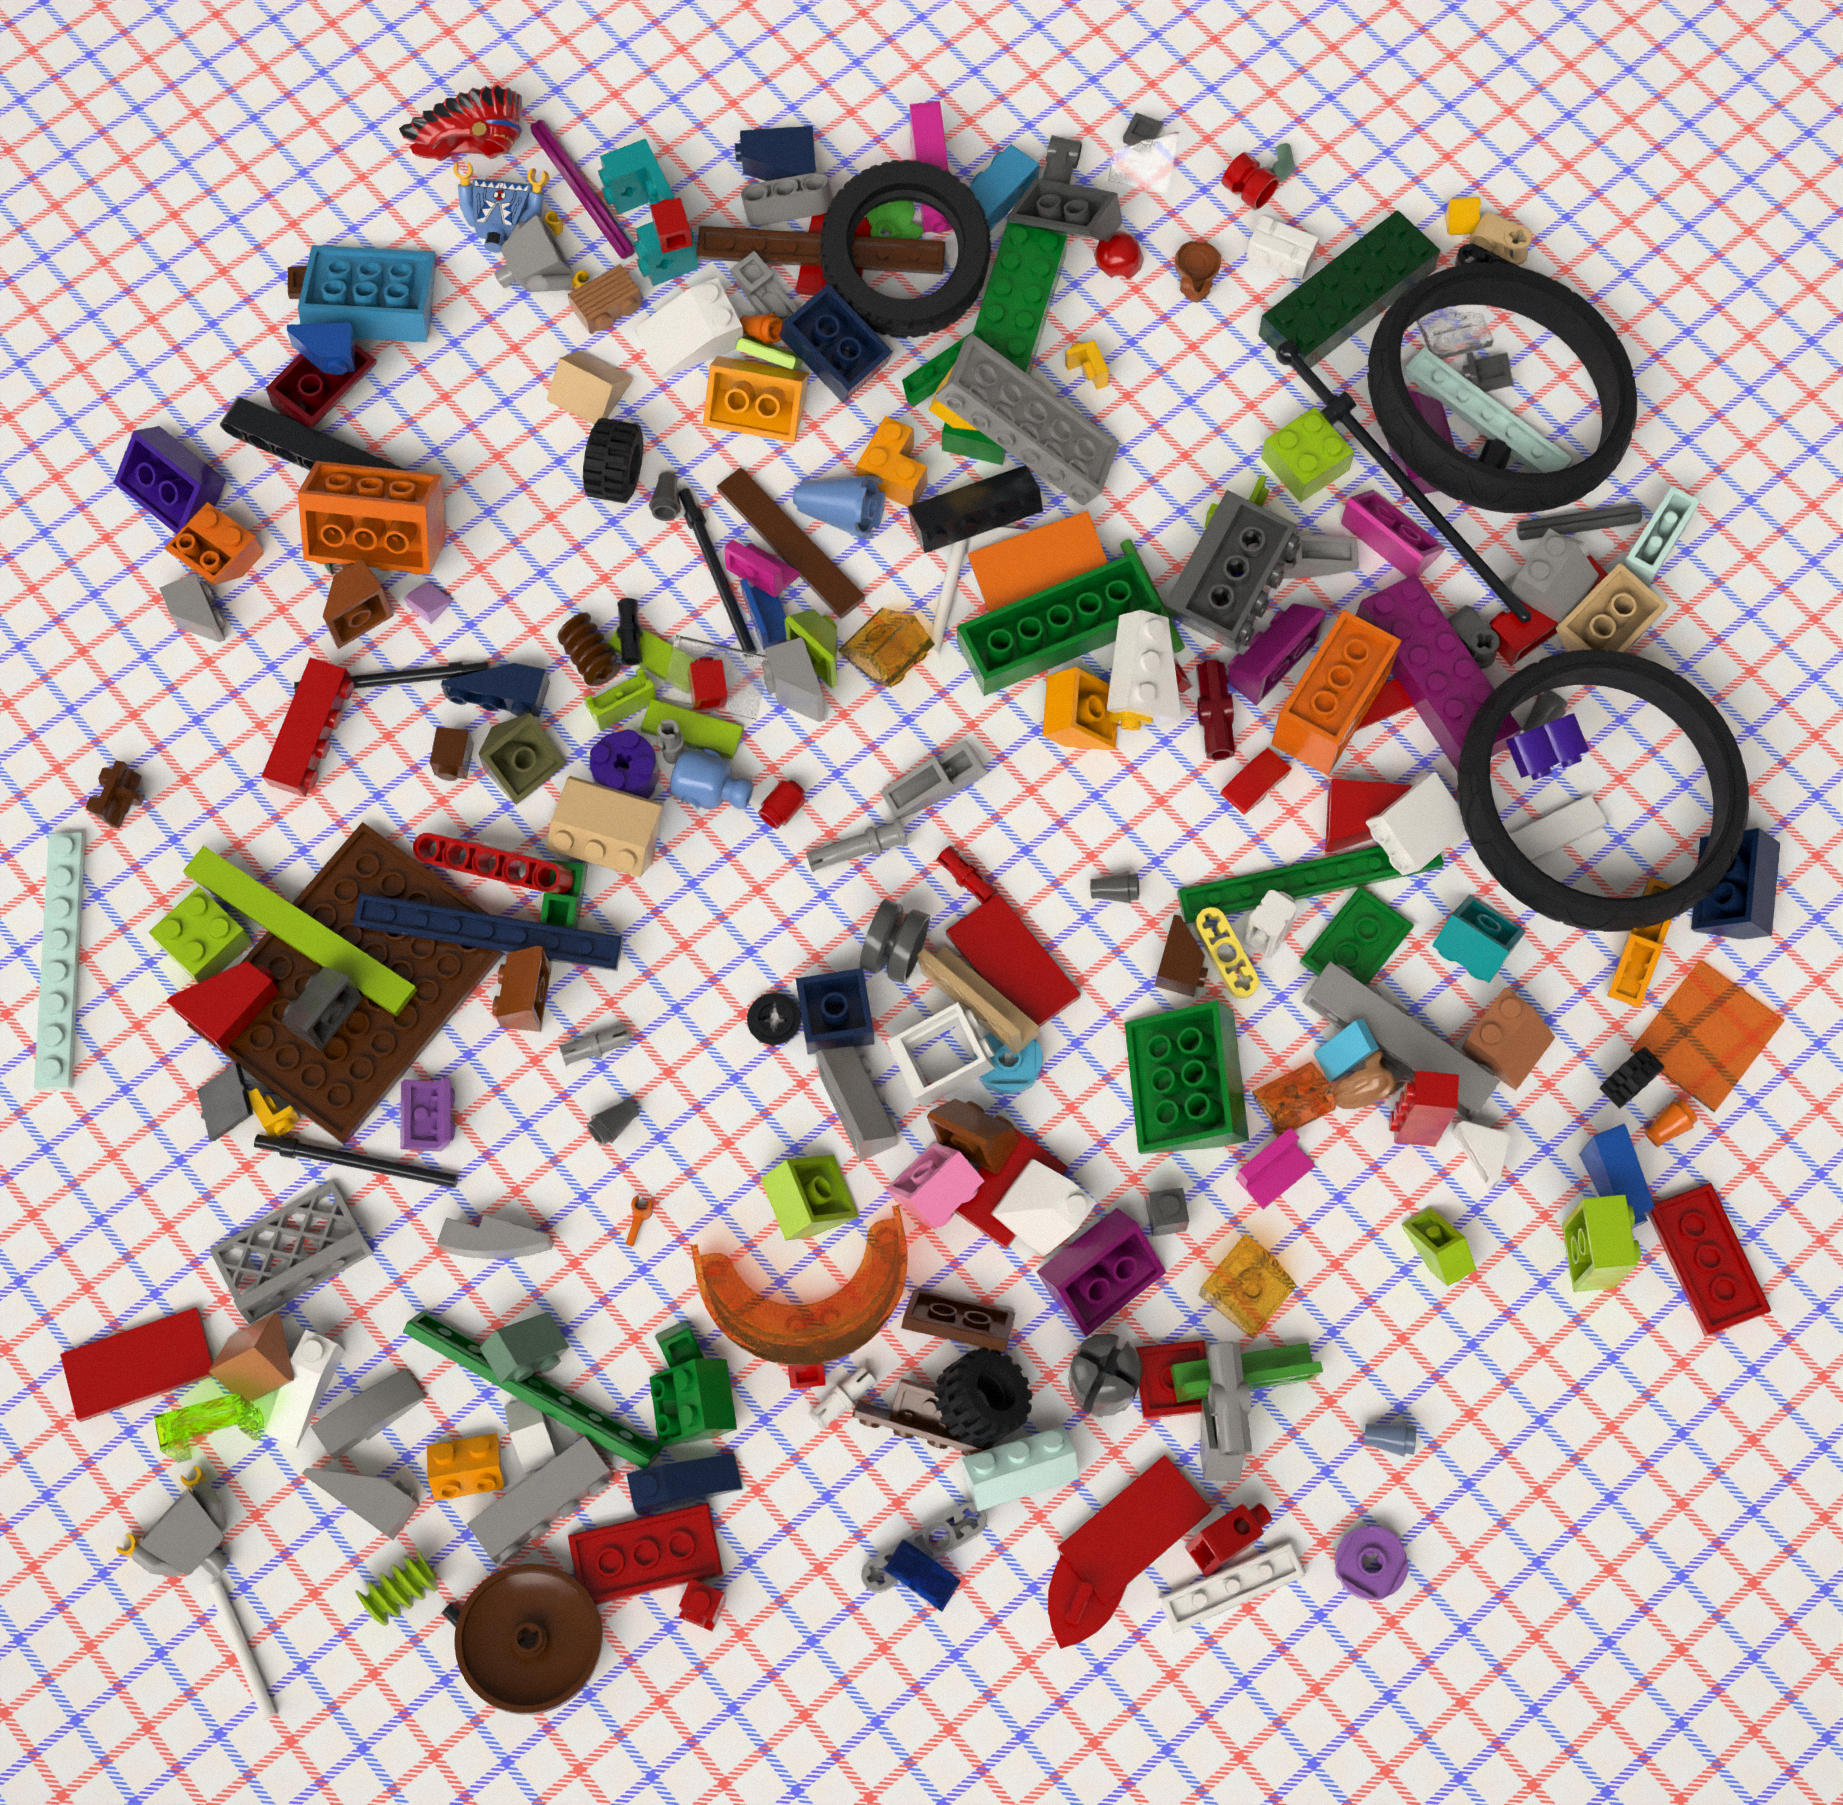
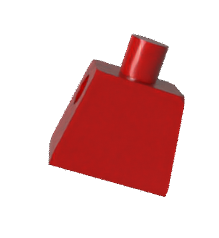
(1228, 1537)

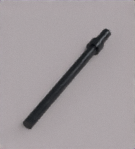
(696, 521)
(416, 675)
(291, 1147)

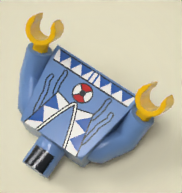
(498, 205)

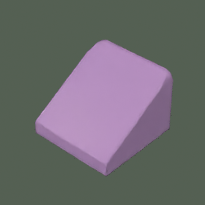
(427, 602)

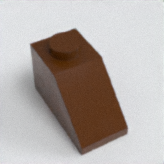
(1181, 961)

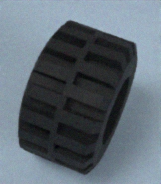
(612, 460)
(965, 1409)

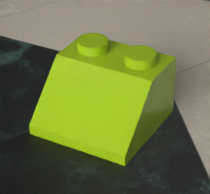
(809, 1196)

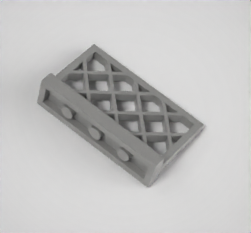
(297, 1277)

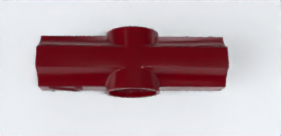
(1215, 710)

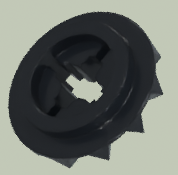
(763, 1009)

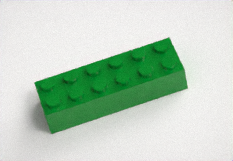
(1054, 624)

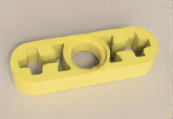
(1245, 971)

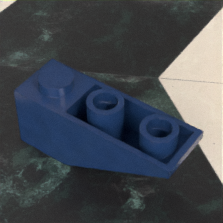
(505, 687)

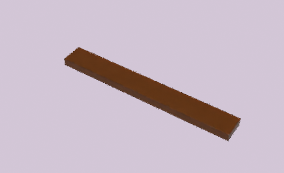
(804, 249)

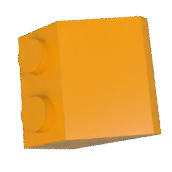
(1077, 711)

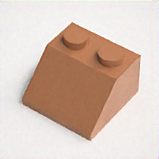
(1509, 1039)

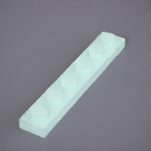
(1485, 413)

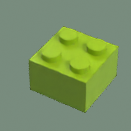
(1307, 454)
(200, 936)

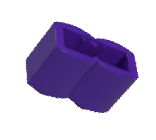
(1547, 746)

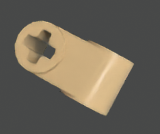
(1501, 237)

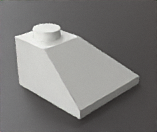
(1043, 1207)

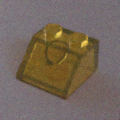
(887, 646)
(1248, 1286)

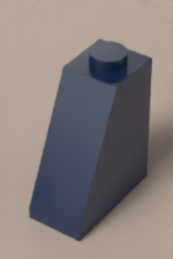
(776, 152)

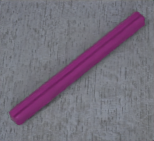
(582, 189)

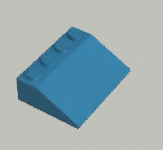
(377, 290)

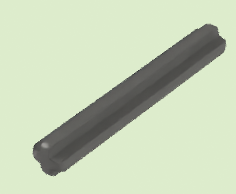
(1580, 521)

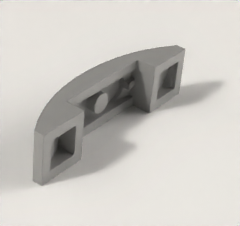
(760, 288)

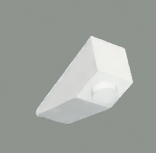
(297, 1401)

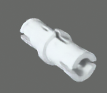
(842, 1397)

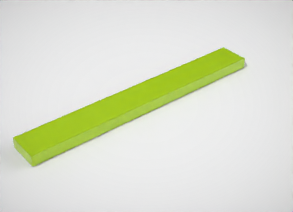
(299, 930)

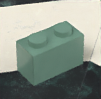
(525, 1348)

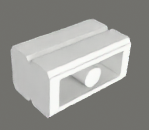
(1282, 248)
(1270, 923)

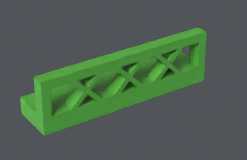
(1260, 1371)

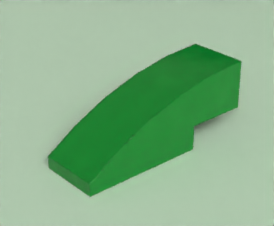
(566, 907)

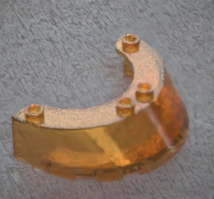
(816, 1330)

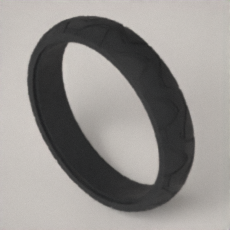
(1547, 304)
(1679, 702)

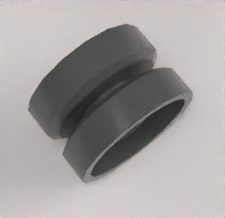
(894, 941)

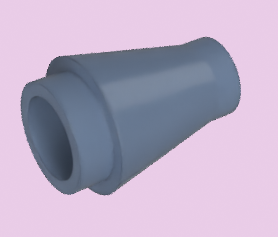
(1391, 1437)

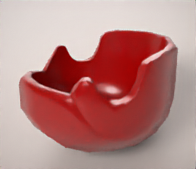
(1119, 255)

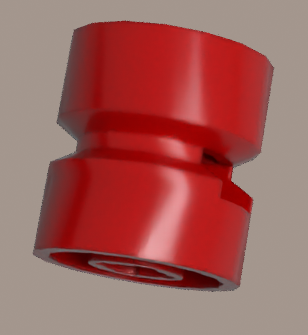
(1250, 181)

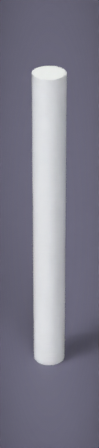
(946, 596)
(241, 1650)

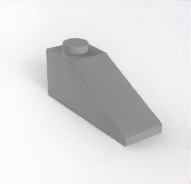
(371, 1498)

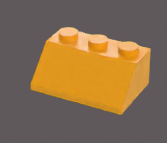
(755, 398)

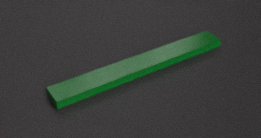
(1296, 880)
(536, 1392)

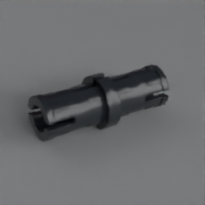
(629, 631)

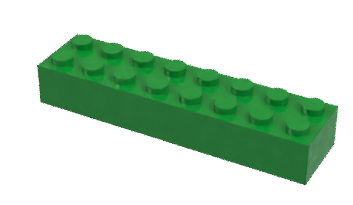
(1013, 316)

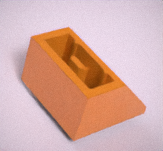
(215, 546)

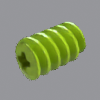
(398, 1588)

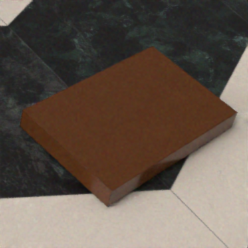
(958, 1320)

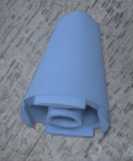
(843, 502)

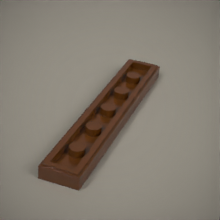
(790, 543)

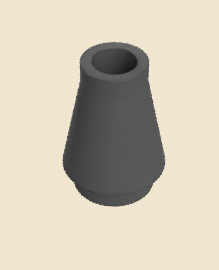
(665, 499)
(1546, 709)
(1116, 887)
(611, 1122)

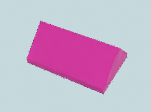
(1390, 533)

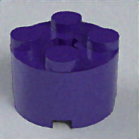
(628, 751)

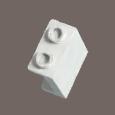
(1418, 824)

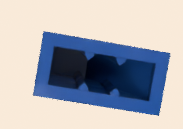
(1616, 1170)

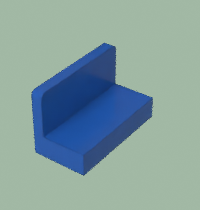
(765, 614)

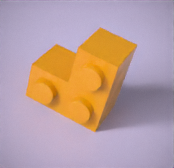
(888, 458)

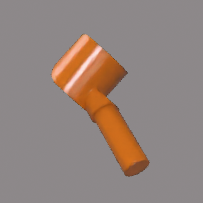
(639, 1217)

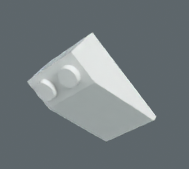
(690, 329)

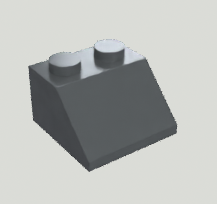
(322, 1007)

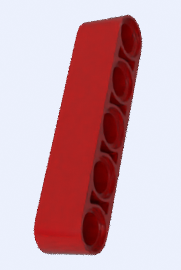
(506, 868)

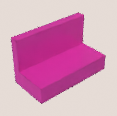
(759, 567)
(1274, 1169)

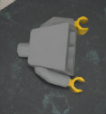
(537, 258)
(184, 1534)

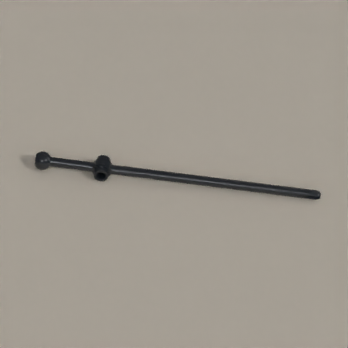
(1338, 410)

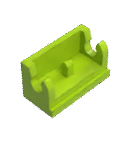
(621, 700)

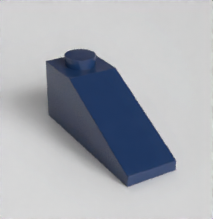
(682, 1482)

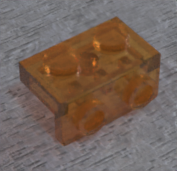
(1295, 1099)

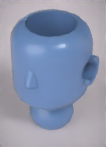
(707, 781)

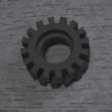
(1631, 1077)

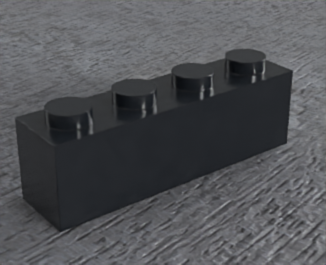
(975, 508)

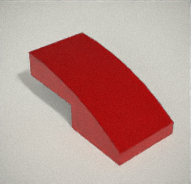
(1255, 781)

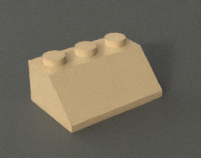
(1612, 614)
(605, 826)

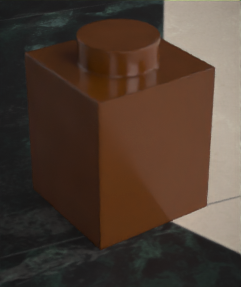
(451, 753)

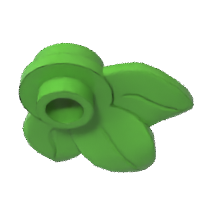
(895, 219)

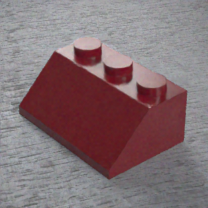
(309, 394)

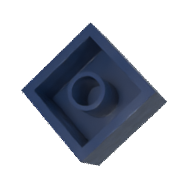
(835, 1010)

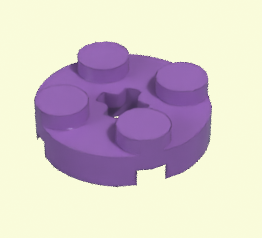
(1391, 1558)

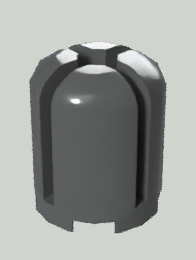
(1119, 1389)

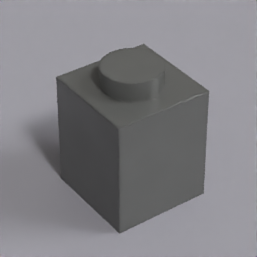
(1167, 1212)

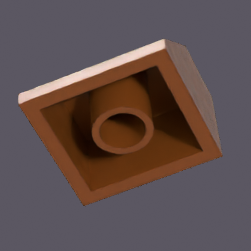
(354, 604)
(523, 990)
(974, 1133)

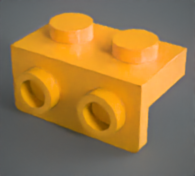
(464, 1467)

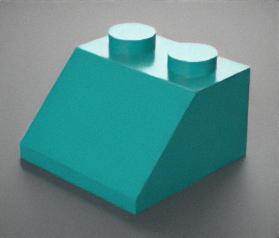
(1478, 939)

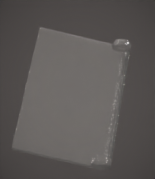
(741, 670)

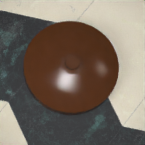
(528, 1639)

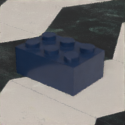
(835, 343)

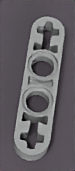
(921, 1541)

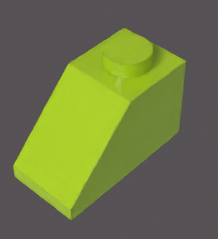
(1440, 1246)

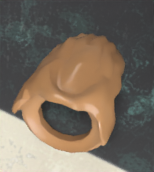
(1366, 1085)

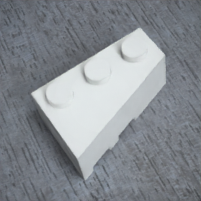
(1144, 669)

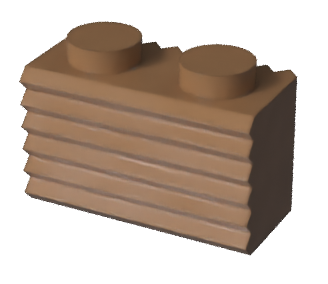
(605, 299)

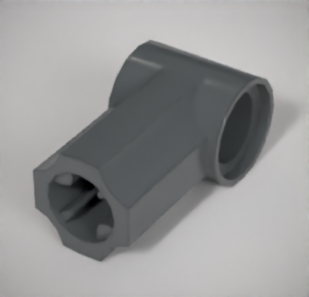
(1061, 158)

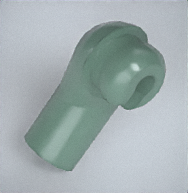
(1285, 165)

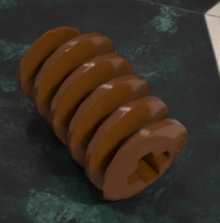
(588, 651)

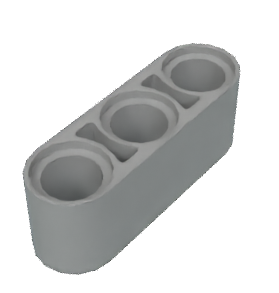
(787, 198)

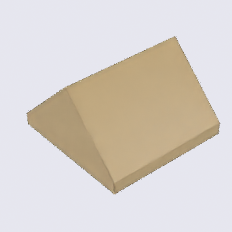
(587, 386)

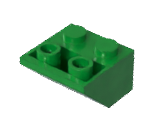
(693, 1402)

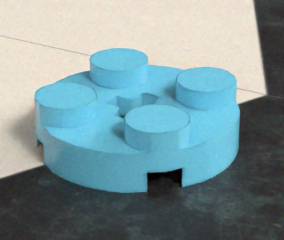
(1019, 1076)

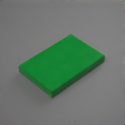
(1359, 937)

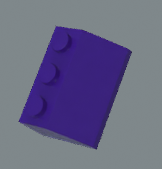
(167, 477)

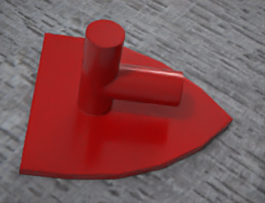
(1074, 1608)

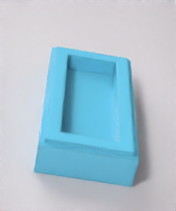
(1346, 1050)

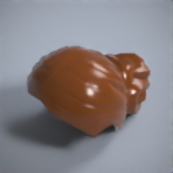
(1197, 266)

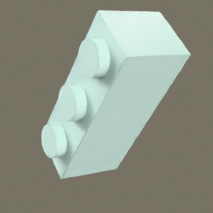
(1661, 534)
(1020, 1468)

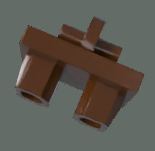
(118, 794)

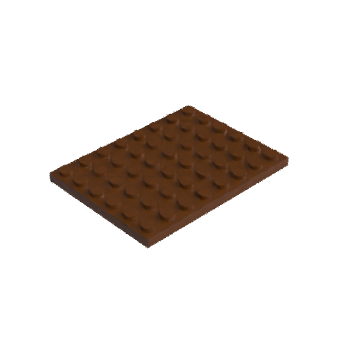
(372, 1046)

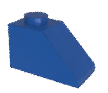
(325, 345)

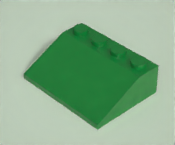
(1186, 1079)

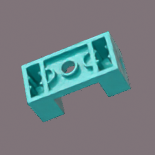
(632, 180)

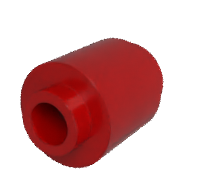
(782, 804)

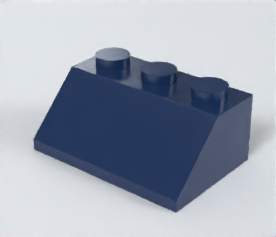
(1746, 895)

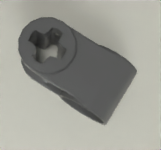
(1475, 635)

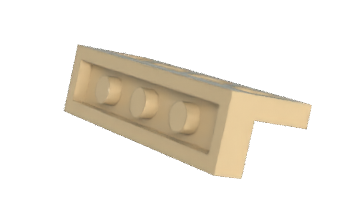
(975, 993)

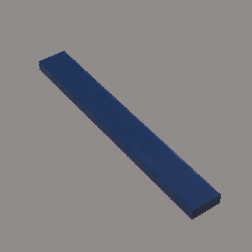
(487, 931)

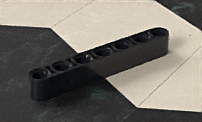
(292, 439)

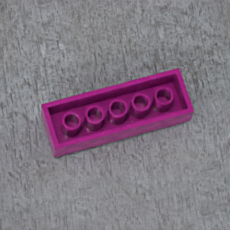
(1434, 665)

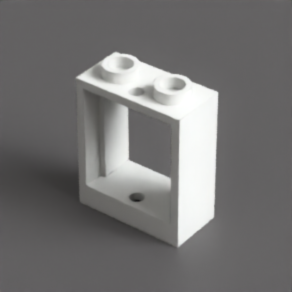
(905, 1042)

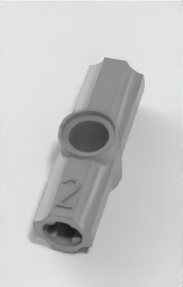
(1229, 1399)

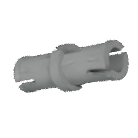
(670, 740)
(594, 1044)

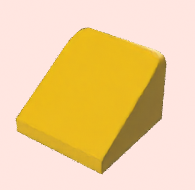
(1462, 215)

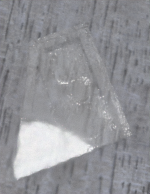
(1145, 163)
(1454, 332)

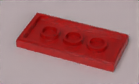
(1013, 960)
(1708, 1260)
(137, 1364)
(1134, 1529)
(646, 1554)

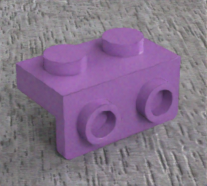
(426, 1114)

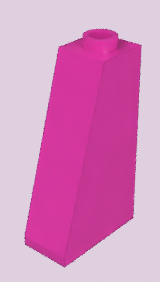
(929, 146)

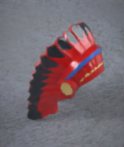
(471, 123)

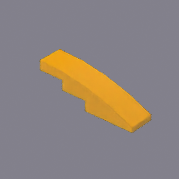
(1639, 956)

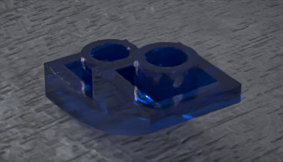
(922, 1575)

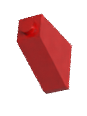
(1351, 805)
(226, 1002)

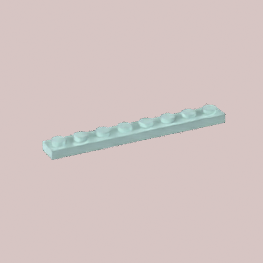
(60, 962)

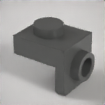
(1489, 372)

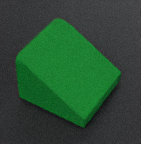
(678, 1344)

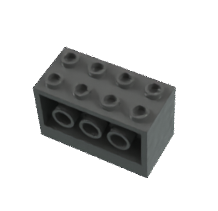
(1222, 553)

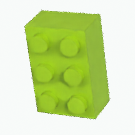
(1600, 1243)

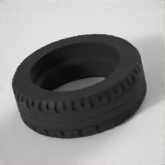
(919, 184)

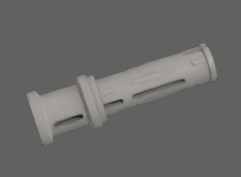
(872, 841)

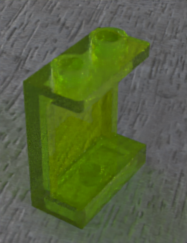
(178, 1425)

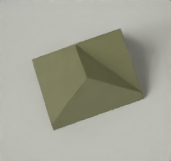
(519, 756)

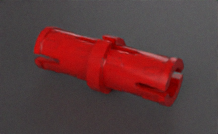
(966, 874)

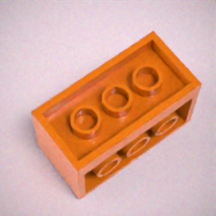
(372, 515)
(1335, 692)

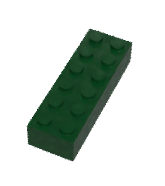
(1351, 289)

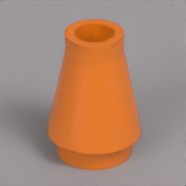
(762, 327)
(1672, 1122)

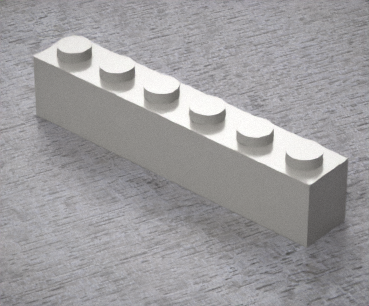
(1399, 1037)

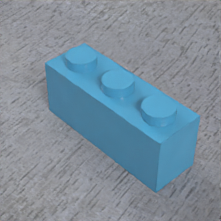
(1004, 183)

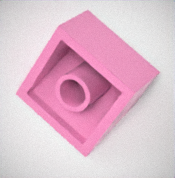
(936, 1185)

